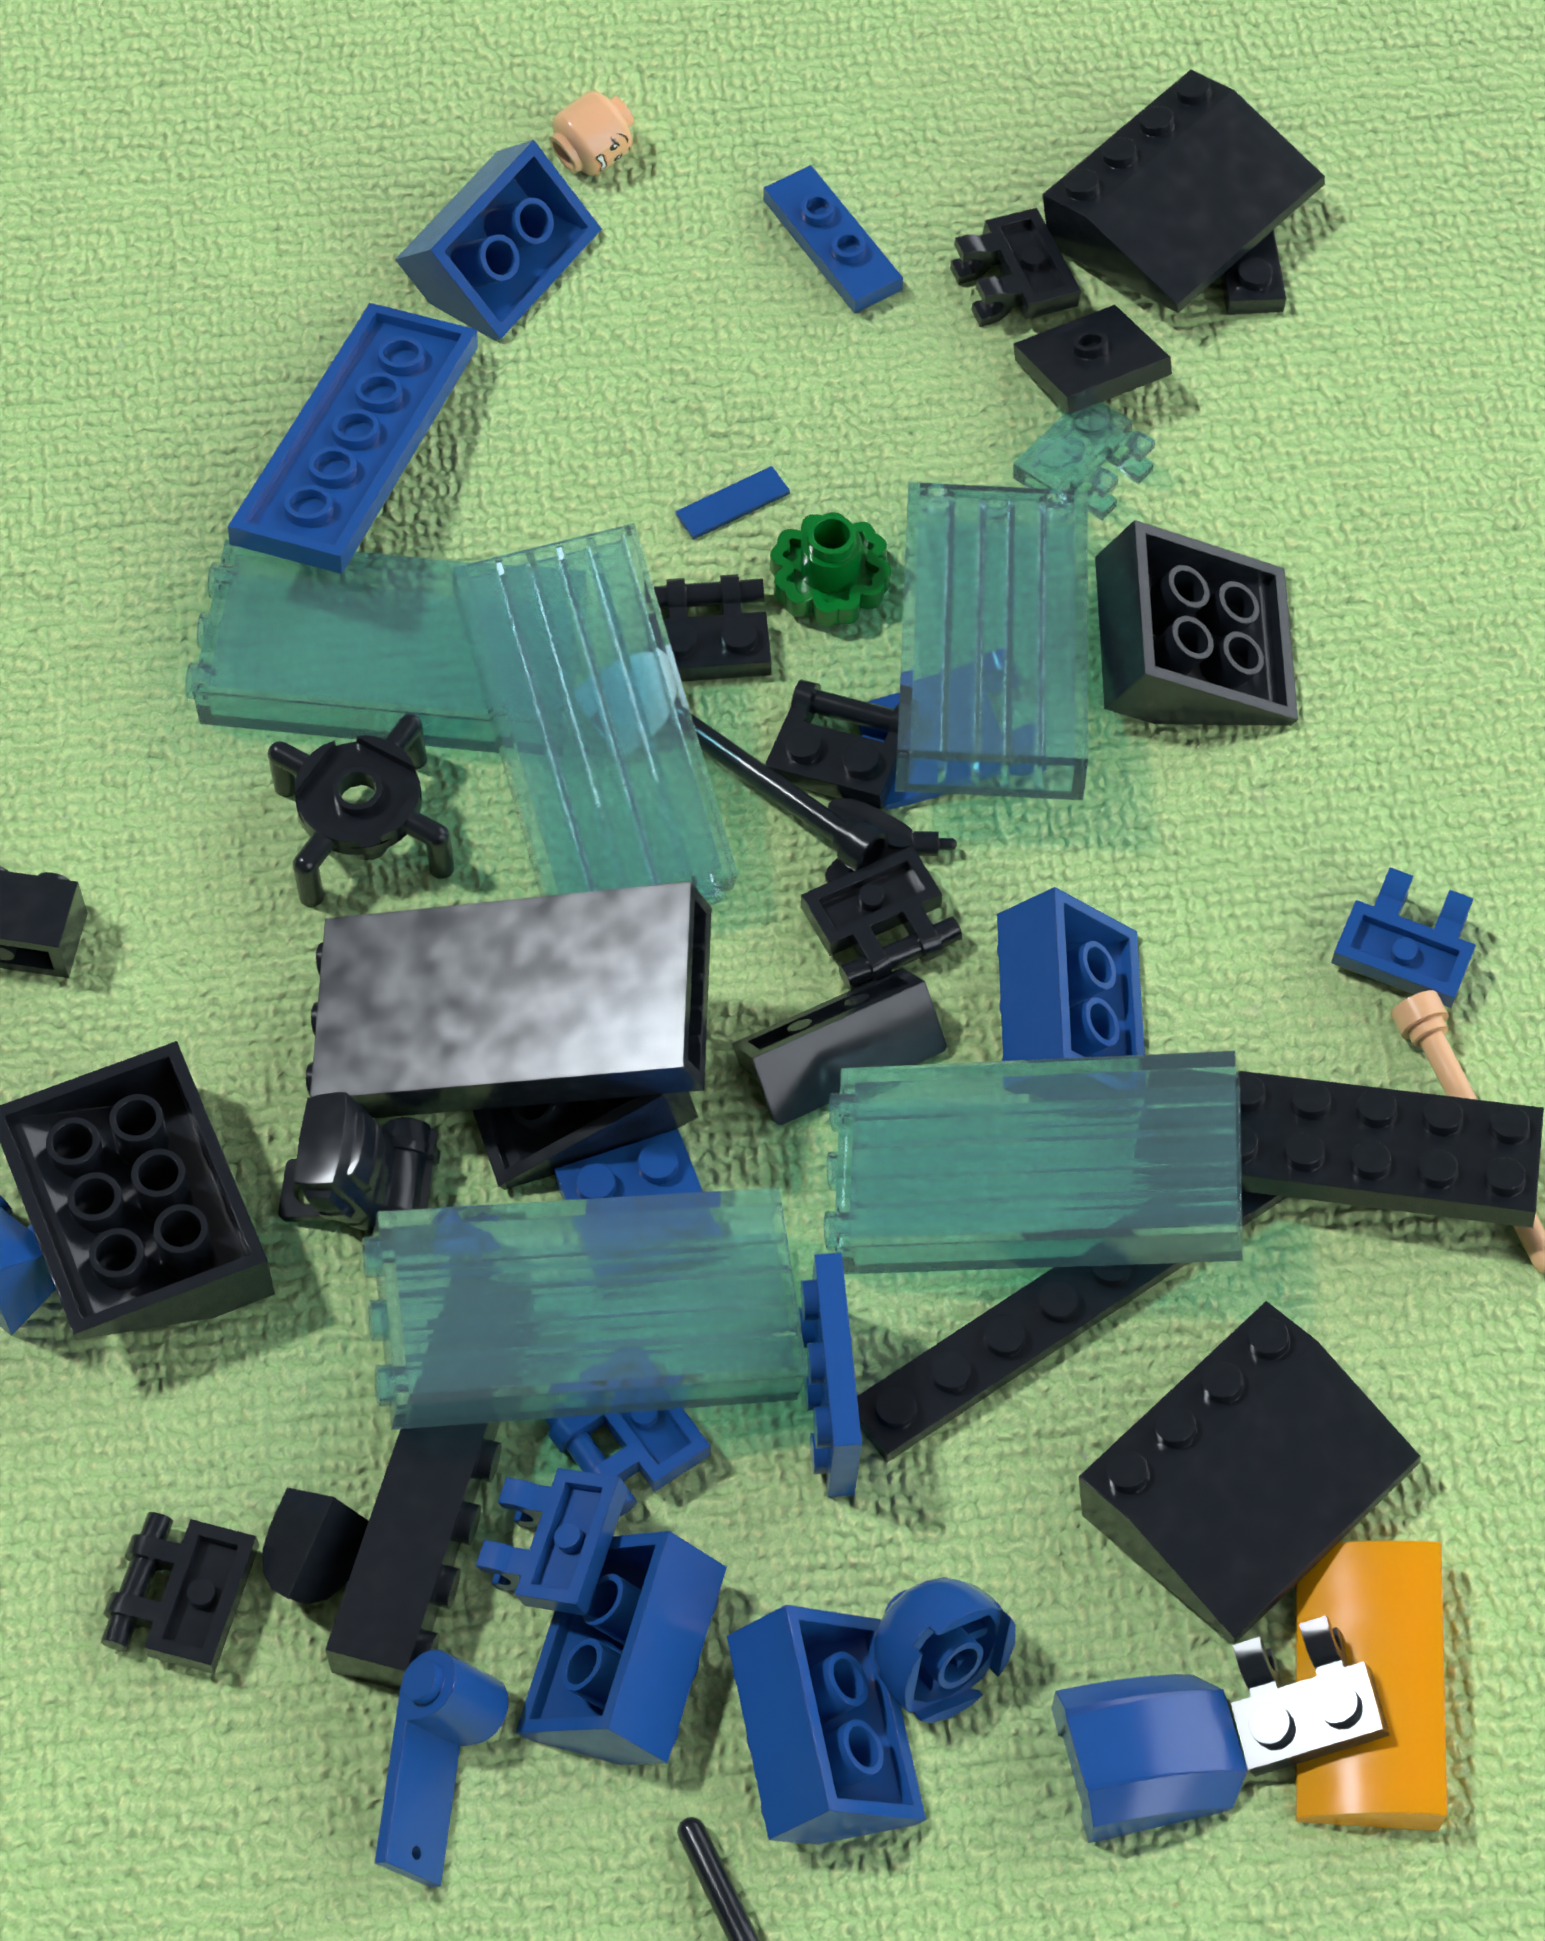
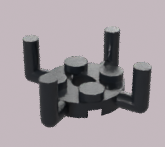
(362, 828)

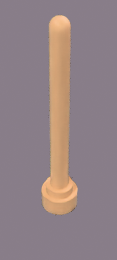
(1423, 1022)

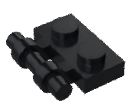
(716, 644)
(876, 900)
(198, 1599)

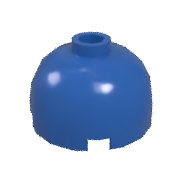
(941, 1644)

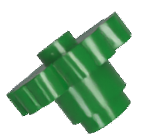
(830, 569)

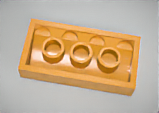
(1390, 1617)

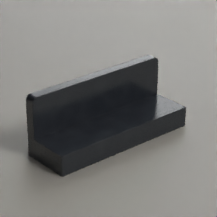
(866, 1027)

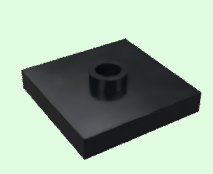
(1092, 359)

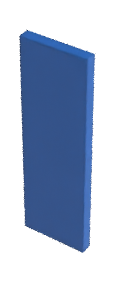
(732, 502)

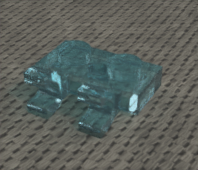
(1077, 446)

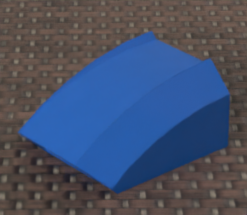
(1149, 1752)

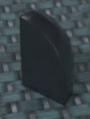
(311, 1546)

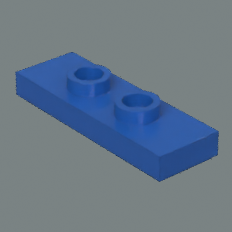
(833, 239)

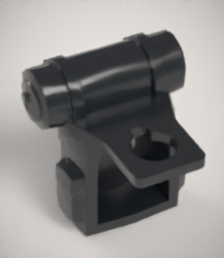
(356, 1166)

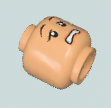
(592, 133)

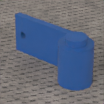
(438, 1711)

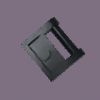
(832, 759)

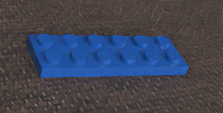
(353, 438)

